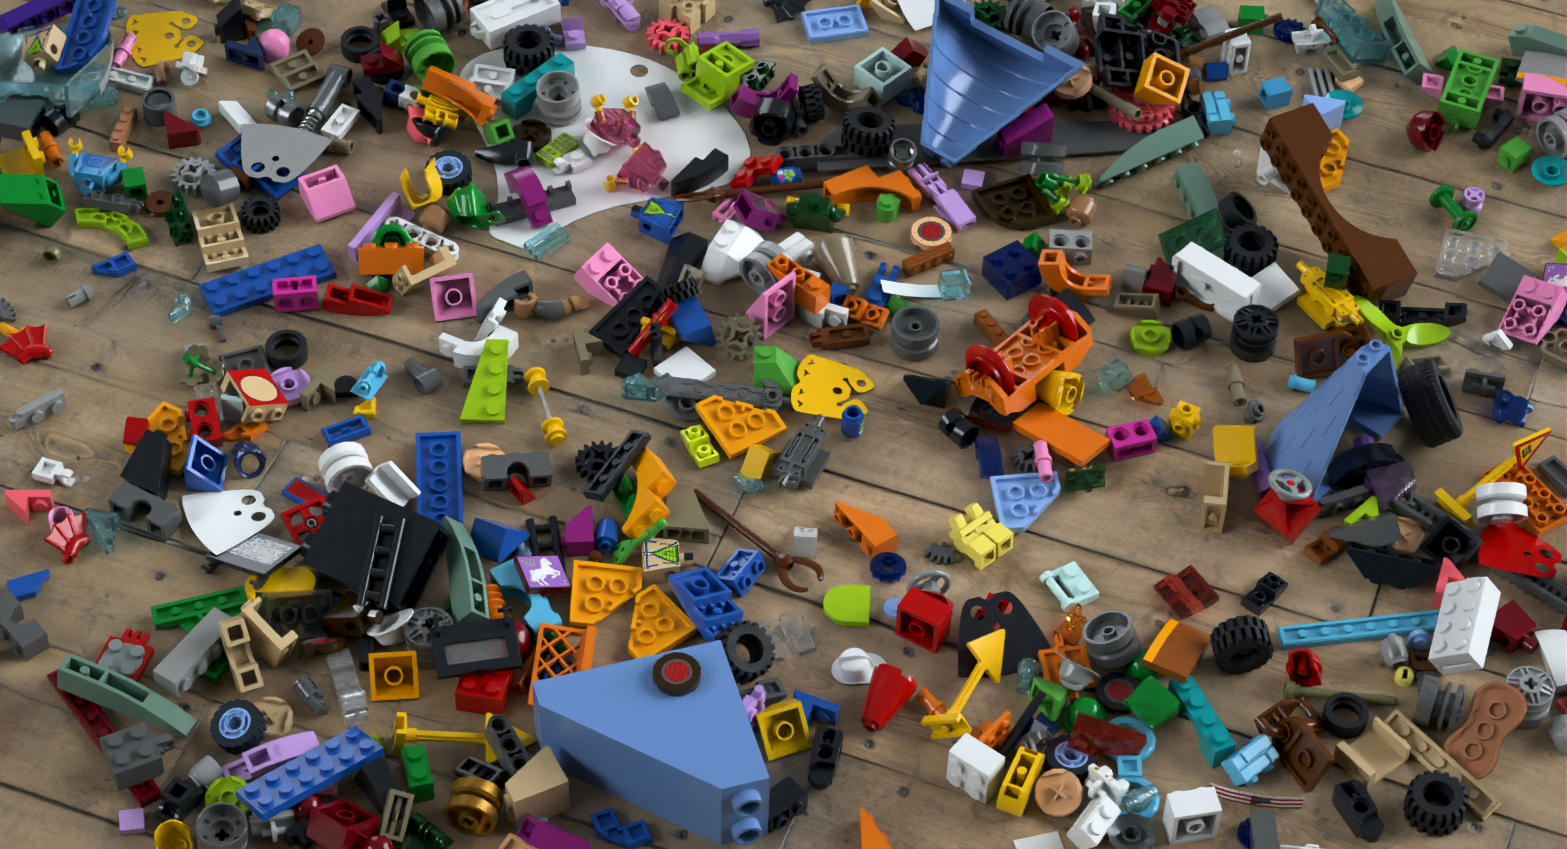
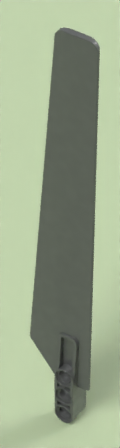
(1080, 138)

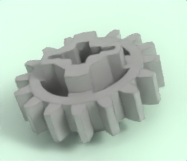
(189, 174)

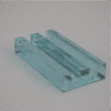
(549, 243)

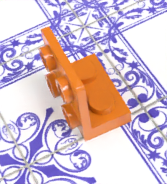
(994, 733)

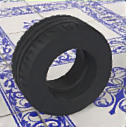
(1429, 403)

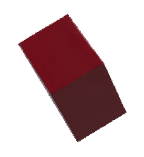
(910, 52)
(180, 132)

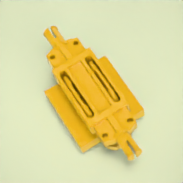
(1326, 304)

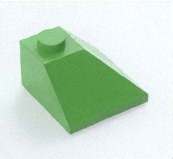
(777, 366)

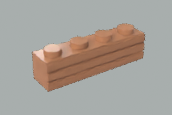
(123, 128)

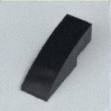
(368, 102)
(700, 173)

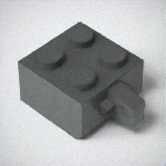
(135, 754)

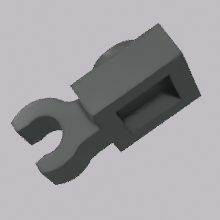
(1032, 741)

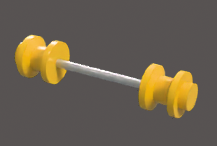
(553, 426)

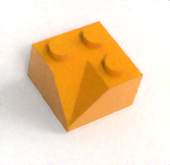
(1161, 81)

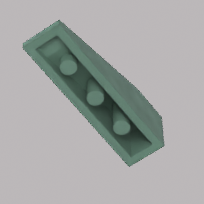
(1536, 39)

